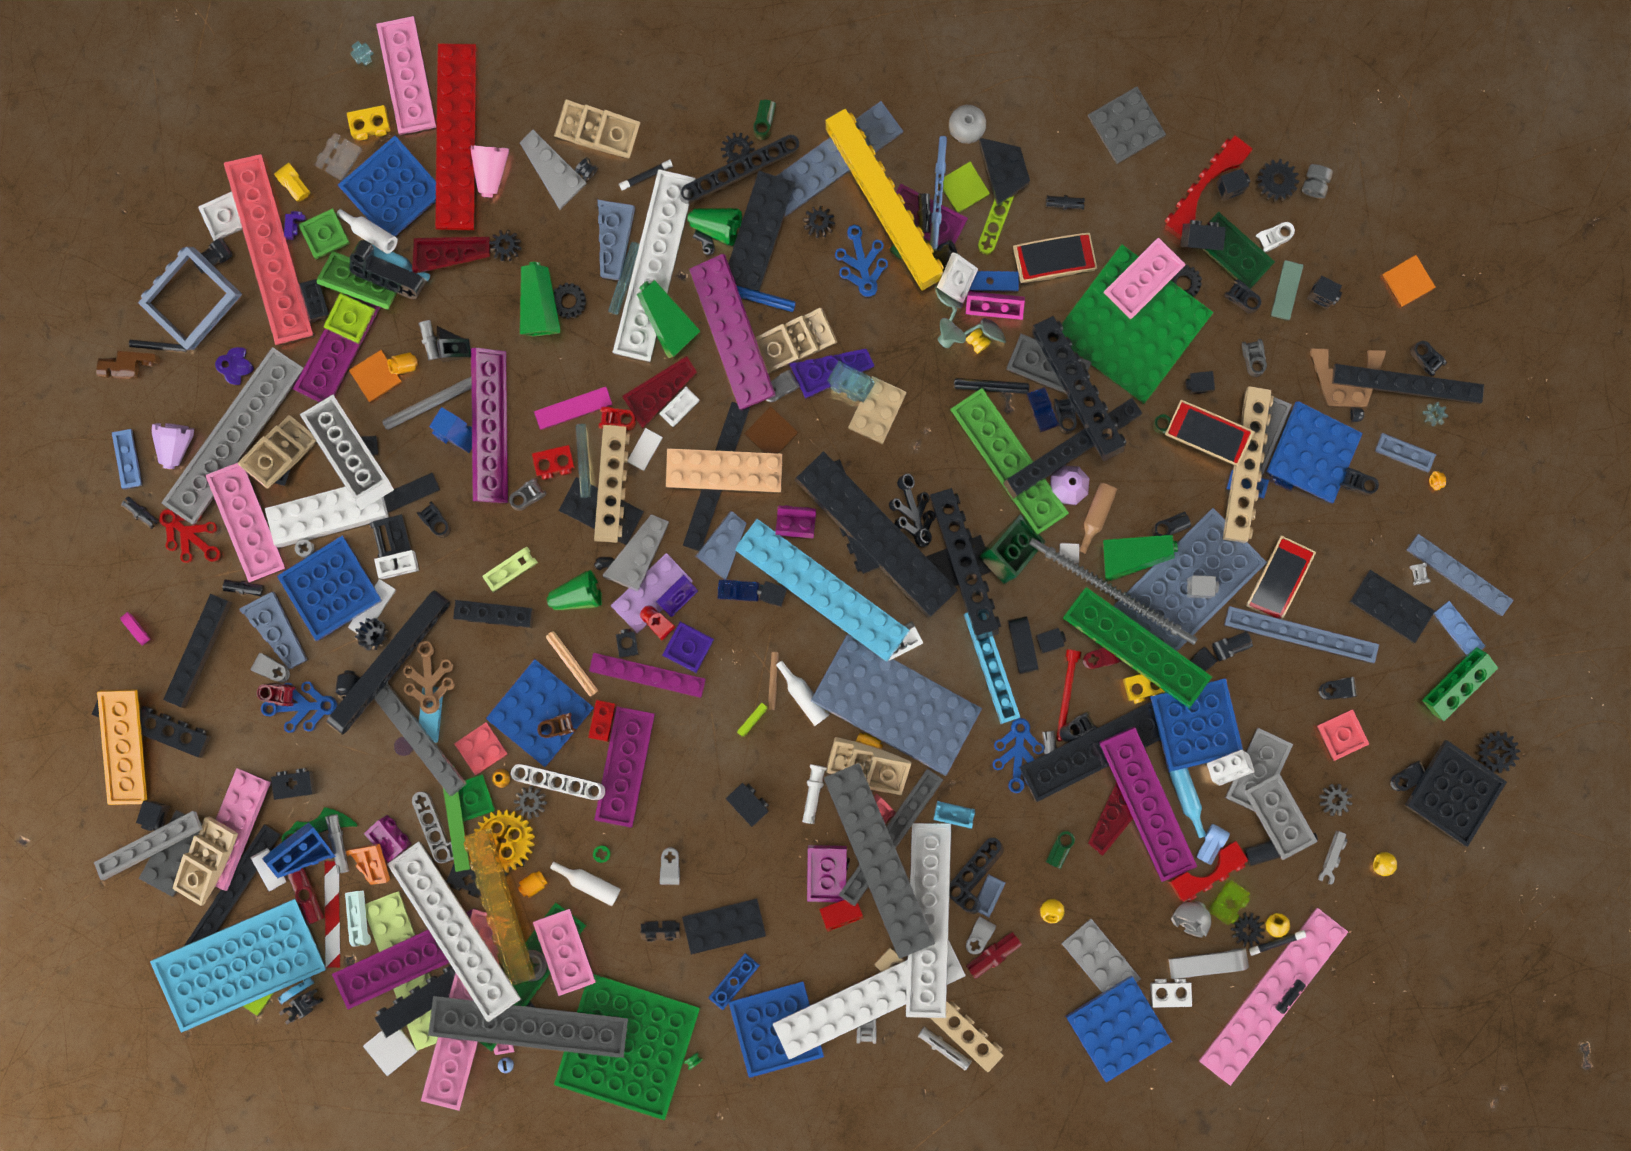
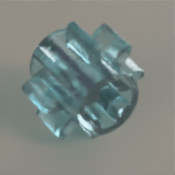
(361, 53)
(1431, 417)

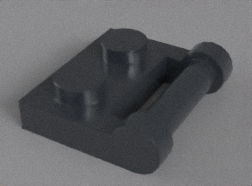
(396, 534)

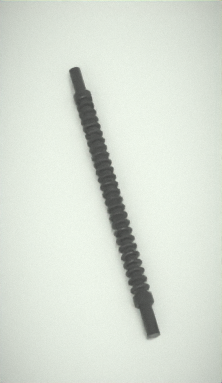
(1174, 628)

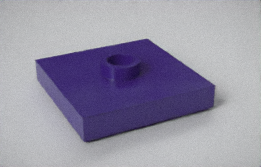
(677, 596)
(688, 647)

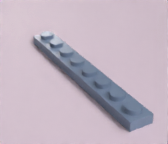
(1301, 634)

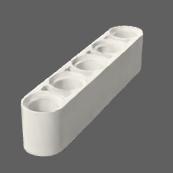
(549, 778)

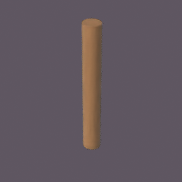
(773, 681)

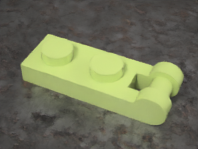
(509, 569)

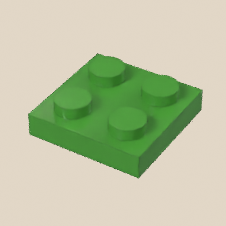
(324, 234)

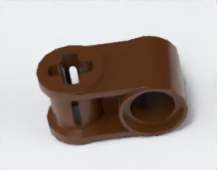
(558, 726)

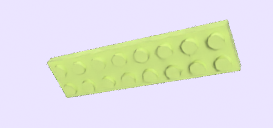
(389, 927)

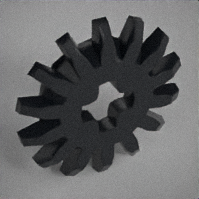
(736, 141)
(1242, 923)

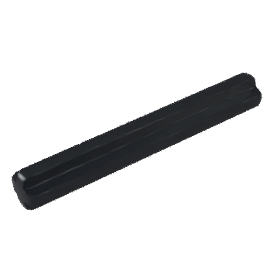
(989, 385)

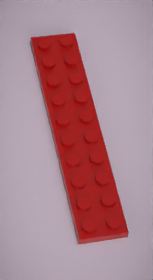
(455, 136)

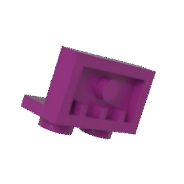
(795, 521)
(389, 836)

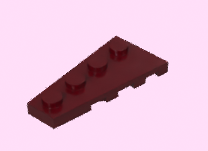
(447, 251)
(655, 393)
(1111, 822)

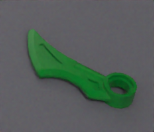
(320, 823)

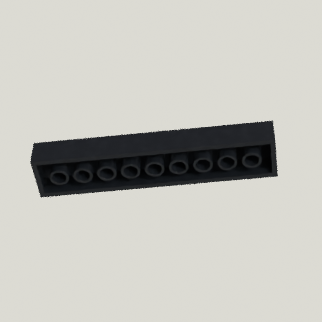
(876, 534)

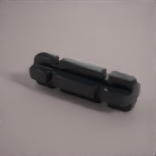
(1290, 996)

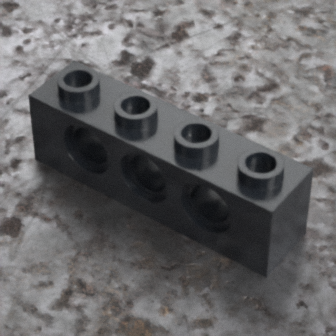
(493, 614)

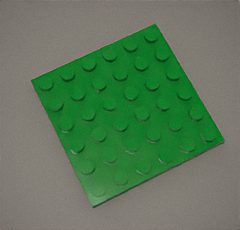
(1136, 350)
(653, 1050)

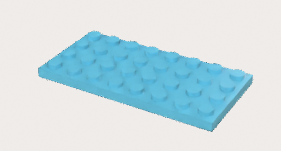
(238, 965)

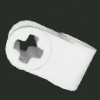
(1273, 238)

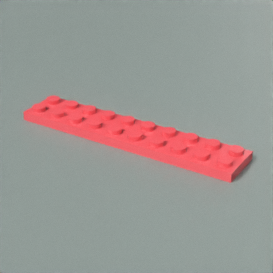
(268, 249)

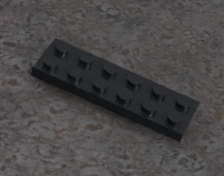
(760, 229)

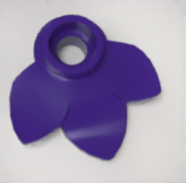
(237, 365)

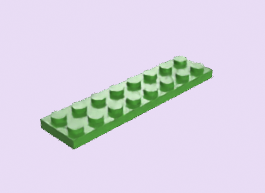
(1006, 457)

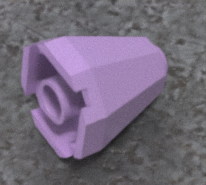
(171, 443)
(1068, 493)

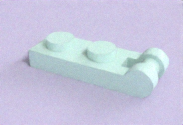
(357, 919)

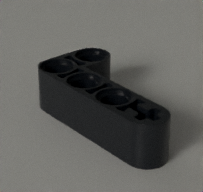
(383, 273)
(978, 874)

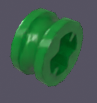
(604, 848)
(693, 1061)

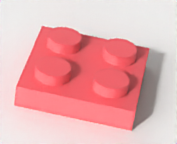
(1343, 735)
(481, 748)

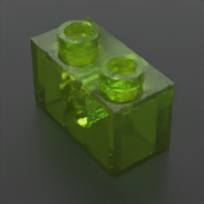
(1219, 905)

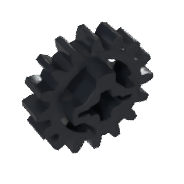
(1498, 744)

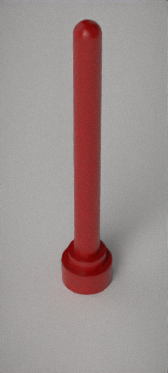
(1072, 658)

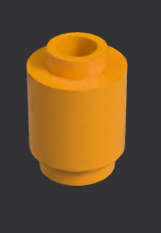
(402, 363)
(870, 740)
(532, 884)

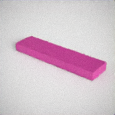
(573, 408)

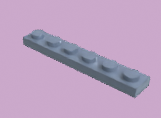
(1459, 575)

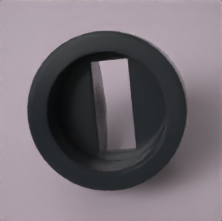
(1356, 414)

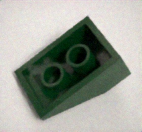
(1011, 550)

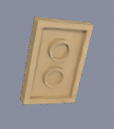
(878, 411)

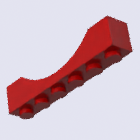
(1231, 157)

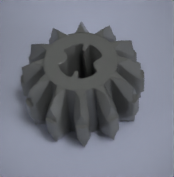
(531, 795)
(1341, 804)

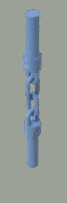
(940, 169)

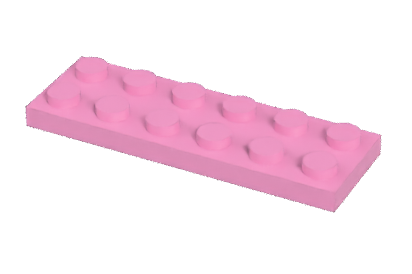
(406, 75)
(245, 522)
(239, 814)

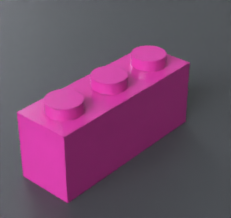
(995, 305)

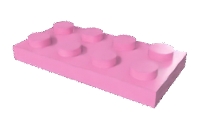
(1144, 278)
(564, 952)

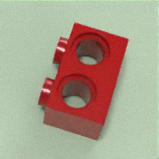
(553, 456)
(602, 721)

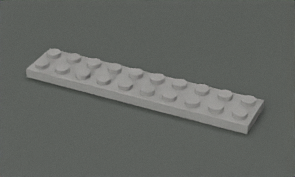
(233, 433)

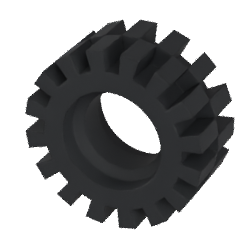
(1193, 276)
(580, 300)

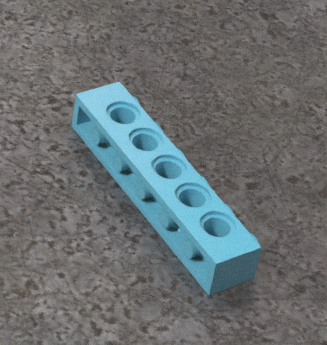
(994, 675)

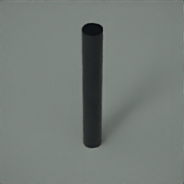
(157, 345)

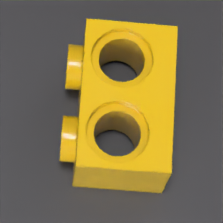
(369, 116)
(1145, 686)

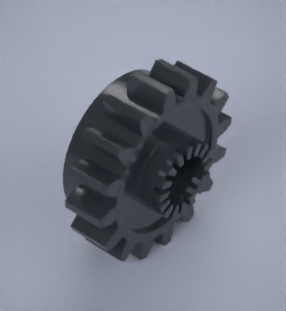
(1273, 189)

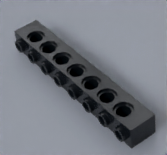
(1106, 447)
(1066, 452)
(981, 628)

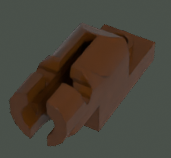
(126, 364)

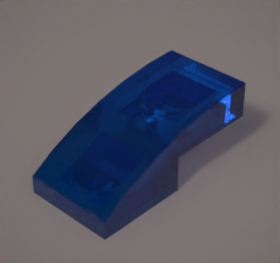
(1042, 409)
(738, 590)

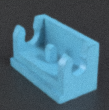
(954, 814)

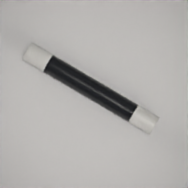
(645, 175)
(1277, 942)

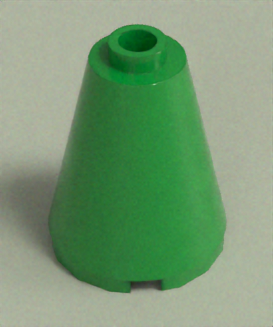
(717, 223)
(576, 593)

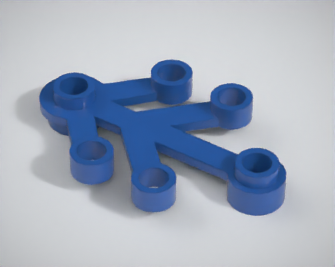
(862, 263)
(303, 707)
(1017, 751)

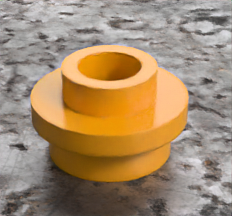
(1437, 480)

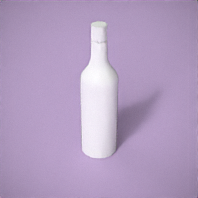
(370, 232)
(803, 694)
(589, 883)

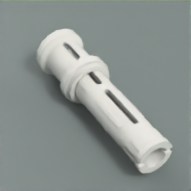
(815, 784)

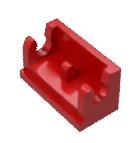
(840, 914)

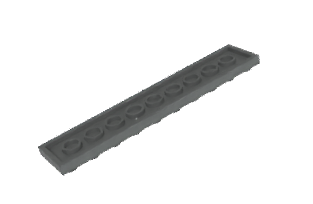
(879, 860)
(529, 1028)

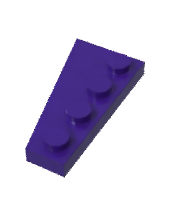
(814, 373)

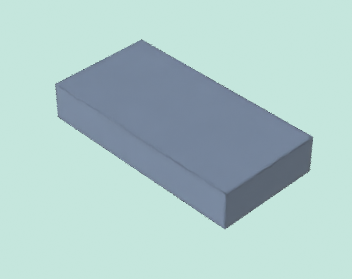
(989, 894)

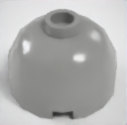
(967, 124)
(1193, 917)

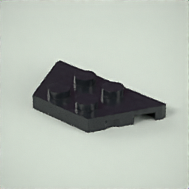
(1004, 168)

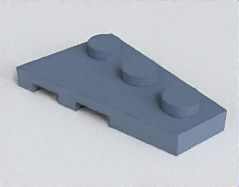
(721, 546)

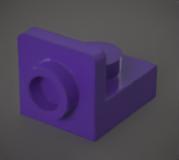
(291, 227)

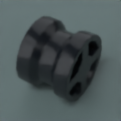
(586, 169)

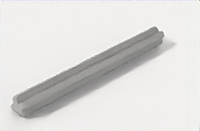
(427, 403)

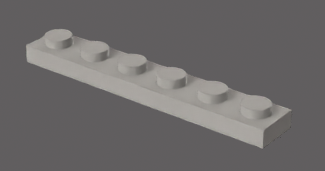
(148, 845)

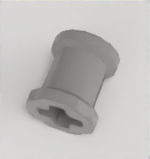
(303, 542)
(1420, 574)

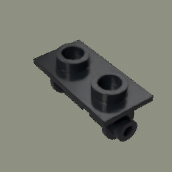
(668, 932)

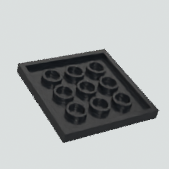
(1455, 793)

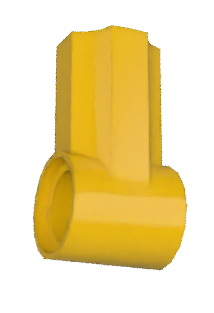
(290, 179)

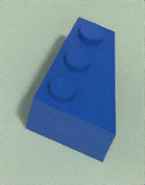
(452, 429)
(298, 851)

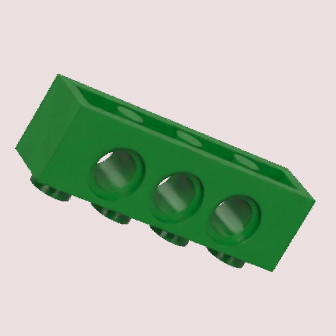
(1460, 684)

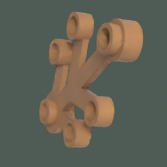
(428, 680)

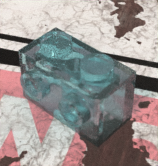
(850, 381)

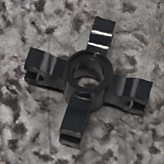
(301, 1006)

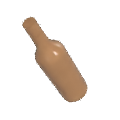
(1097, 513)

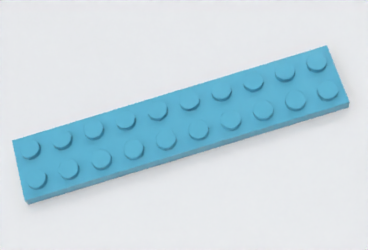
(822, 590)

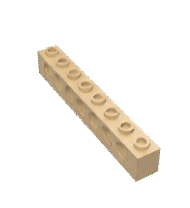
(1231, 529)
(985, 1060)

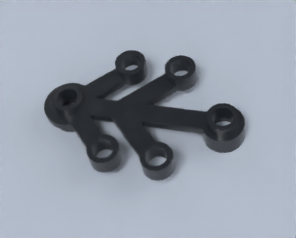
(921, 533)

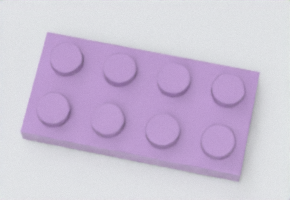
(655, 584)

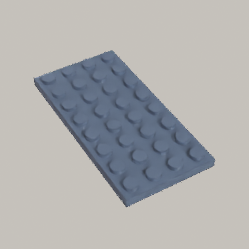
(1199, 554)
(896, 705)

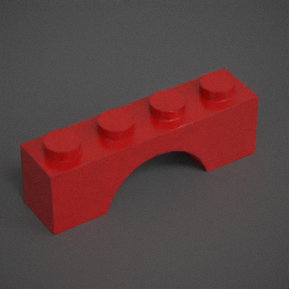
(1229, 859)

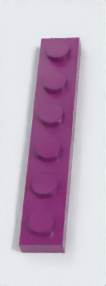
(647, 675)

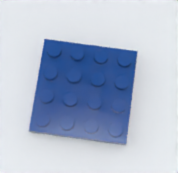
(391, 187)
(1314, 452)
(329, 588)
(533, 699)
(1197, 733)
(1118, 1028)
(755, 1029)

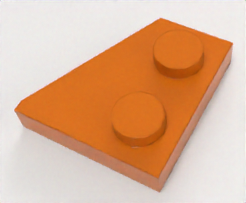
(370, 862)

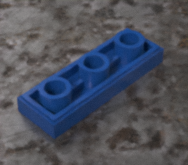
(1001, 281)
(725, 990)

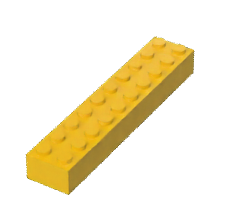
(883, 199)

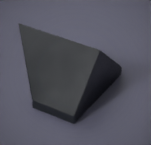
(451, 346)

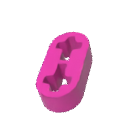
(135, 628)

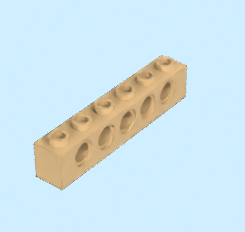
(610, 436)

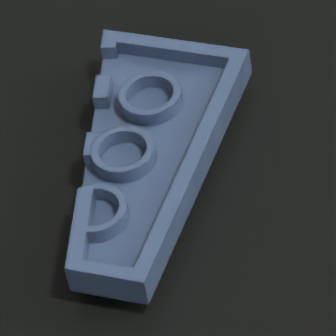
(615, 227)
(272, 623)

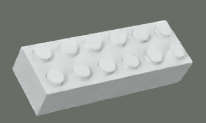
(346, 452)
(320, 516)

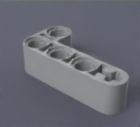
(436, 825)
(1209, 964)

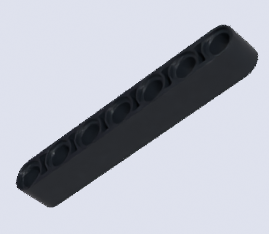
(732, 175)

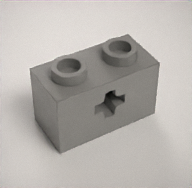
(1202, 587)

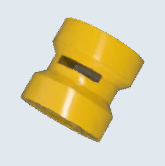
(978, 340)

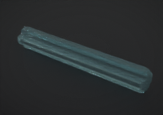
(623, 283)
(583, 462)

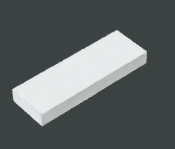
(385, 592)

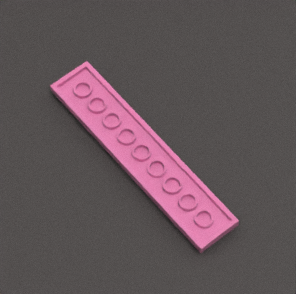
(1258, 1014)
(454, 1057)

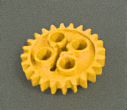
(519, 846)

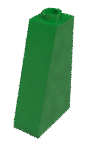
(537, 302)
(666, 317)
(1134, 554)

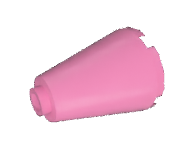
(488, 168)

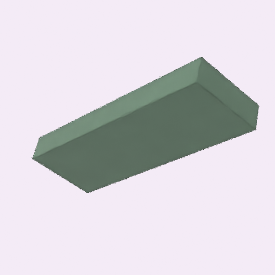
(1286, 290)

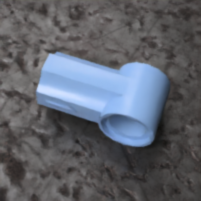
(1214, 840)

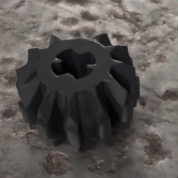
(825, 223)
(500, 251)
(371, 634)

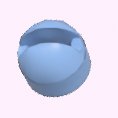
(509, 1063)

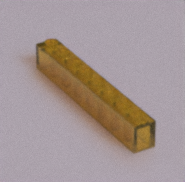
(499, 907)

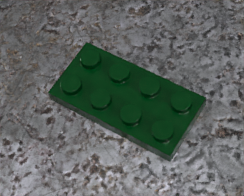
(1240, 254)

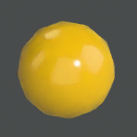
(1385, 864)
(1052, 911)
(1277, 925)

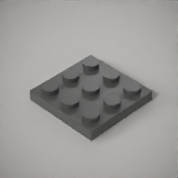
(1126, 125)

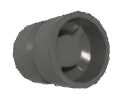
(1317, 179)

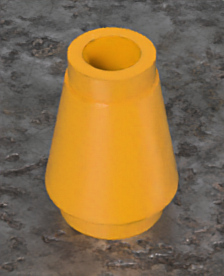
(506, 778)

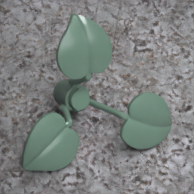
(951, 333)

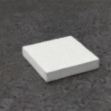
(221, 216)
(957, 277)
(390, 1051)

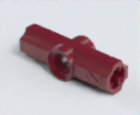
(310, 906)
(993, 955)

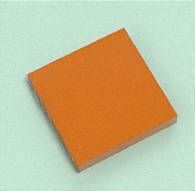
(1408, 281)
(374, 376)

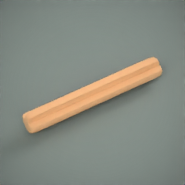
(571, 663)

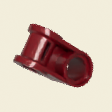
(1103, 657)
(279, 693)

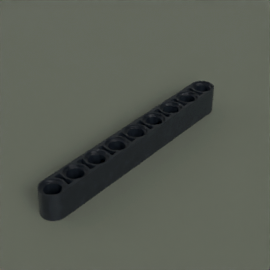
(388, 662)

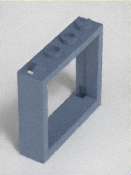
(231, 296)

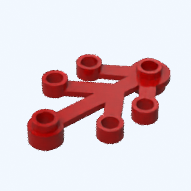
(187, 534)

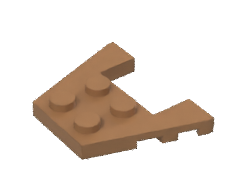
(1343, 395)

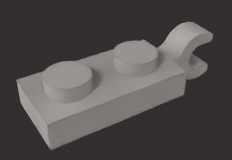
(1333, 859)

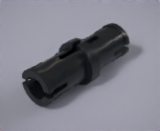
(1065, 202)
(924, 212)
(139, 512)
(243, 588)

